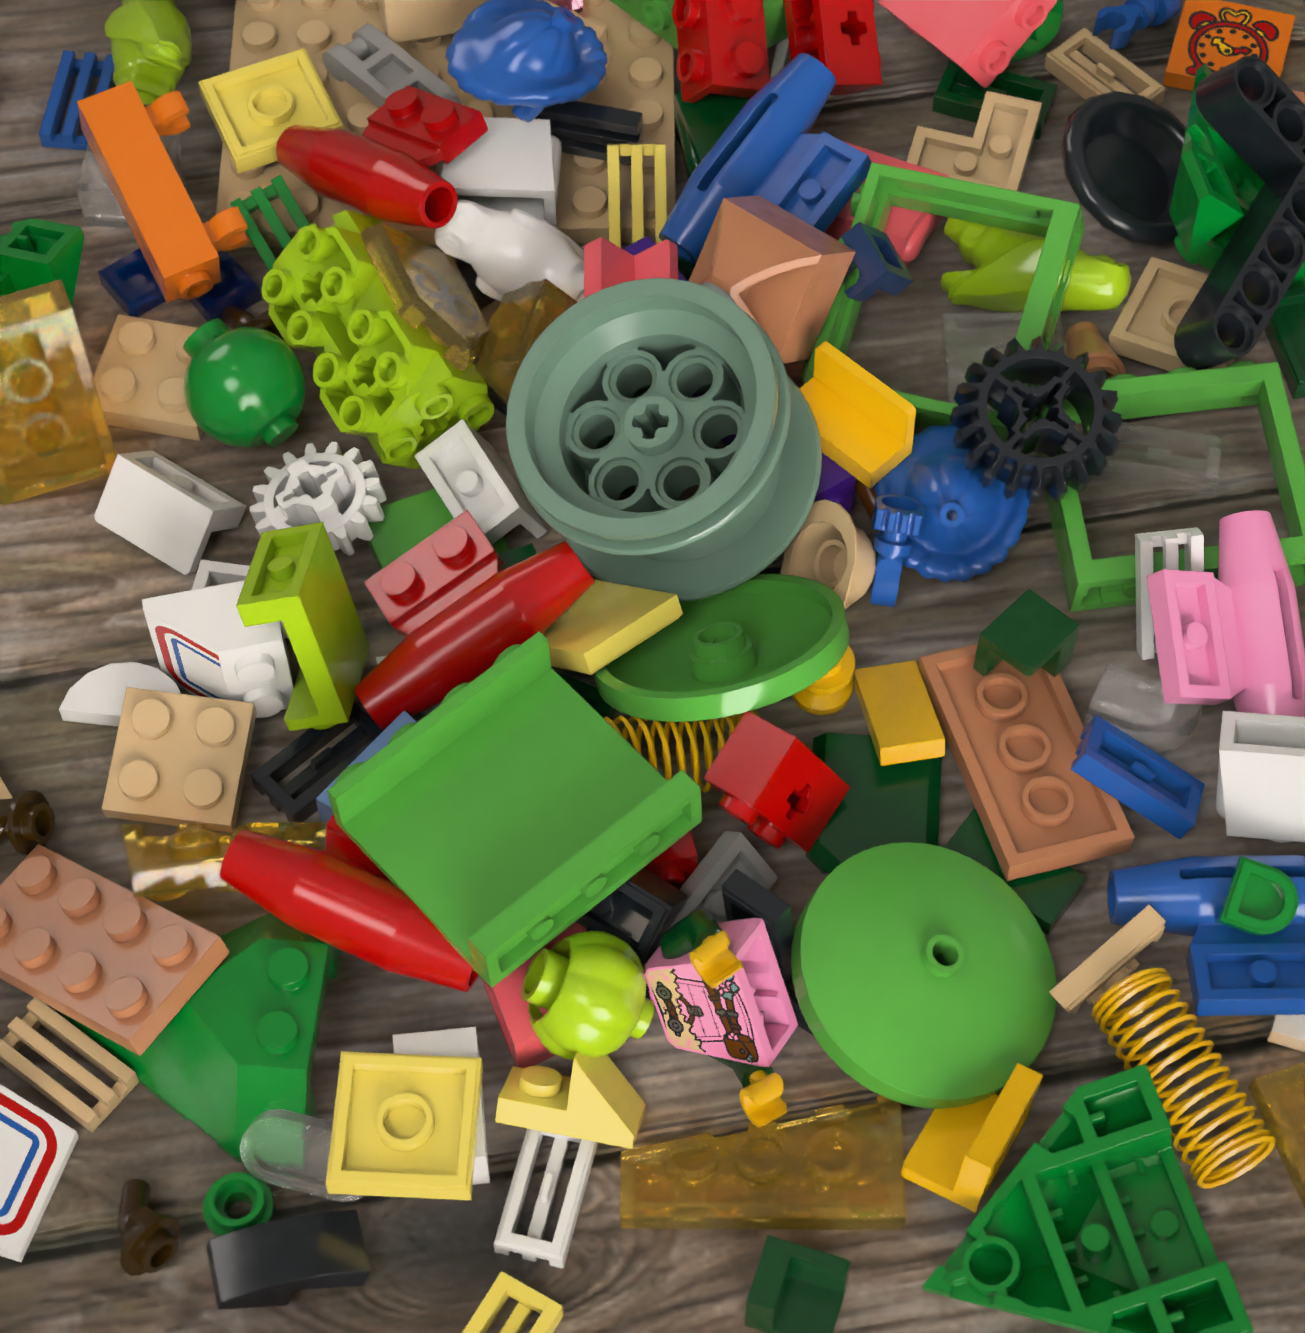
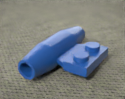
(772, 156)
(1226, 967)

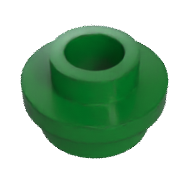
(233, 1189)

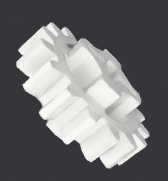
(324, 489)

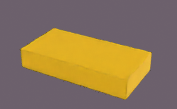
(899, 713)

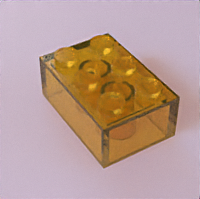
(48, 398)

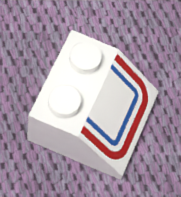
(213, 654)
(31, 1163)

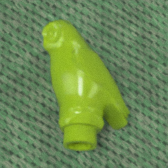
(149, 46)
(1006, 268)

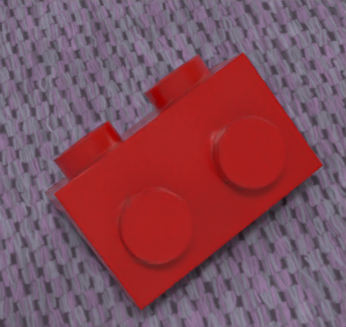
(720, 47)

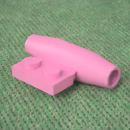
(1234, 632)

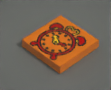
(1221, 34)

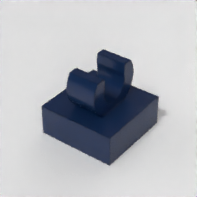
(877, 263)

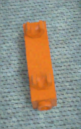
(150, 192)

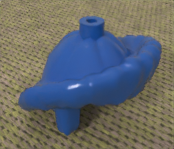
(525, 56)
(963, 523)

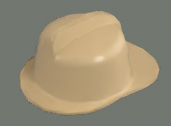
(832, 552)

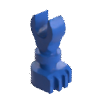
(1133, 16)
(896, 518)

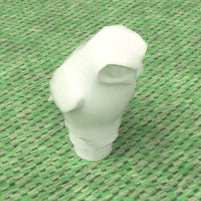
(512, 250)

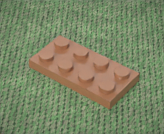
(1015, 755)
(99, 950)

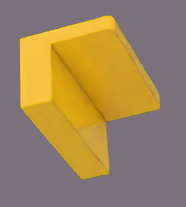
(858, 416)
(968, 1144)

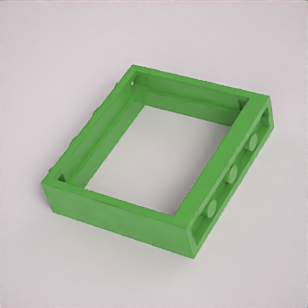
(1012, 210)
(1112, 580)

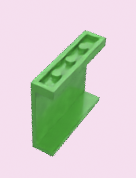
(511, 810)

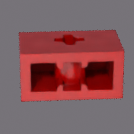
(838, 36)
(775, 784)

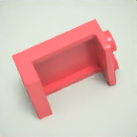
(973, 33)

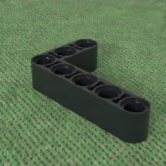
(1267, 130)

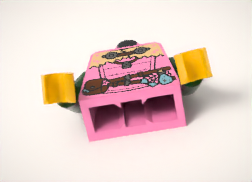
(726, 1000)

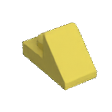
(589, 1105)

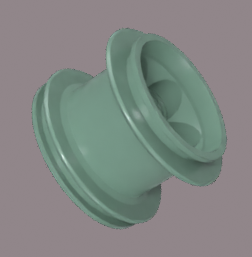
(613, 408)

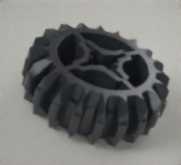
(1002, 386)

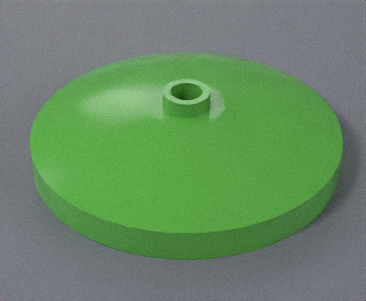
(731, 652)
(923, 975)

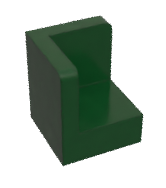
(1028, 637)
(796, 1289)

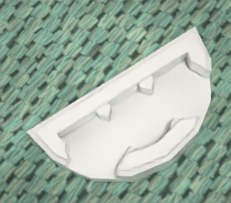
(101, 693)

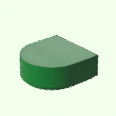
(1258, 899)

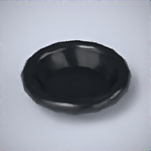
(1125, 164)

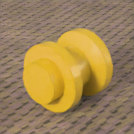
(831, 691)

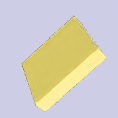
(262, 101)
(608, 624)
(405, 1126)

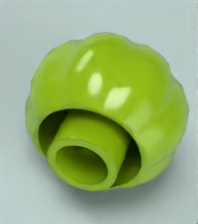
(591, 995)

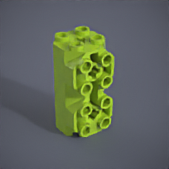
(370, 363)

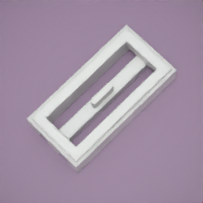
(1194, 561)
(532, 1245)

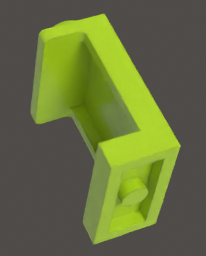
(302, 585)

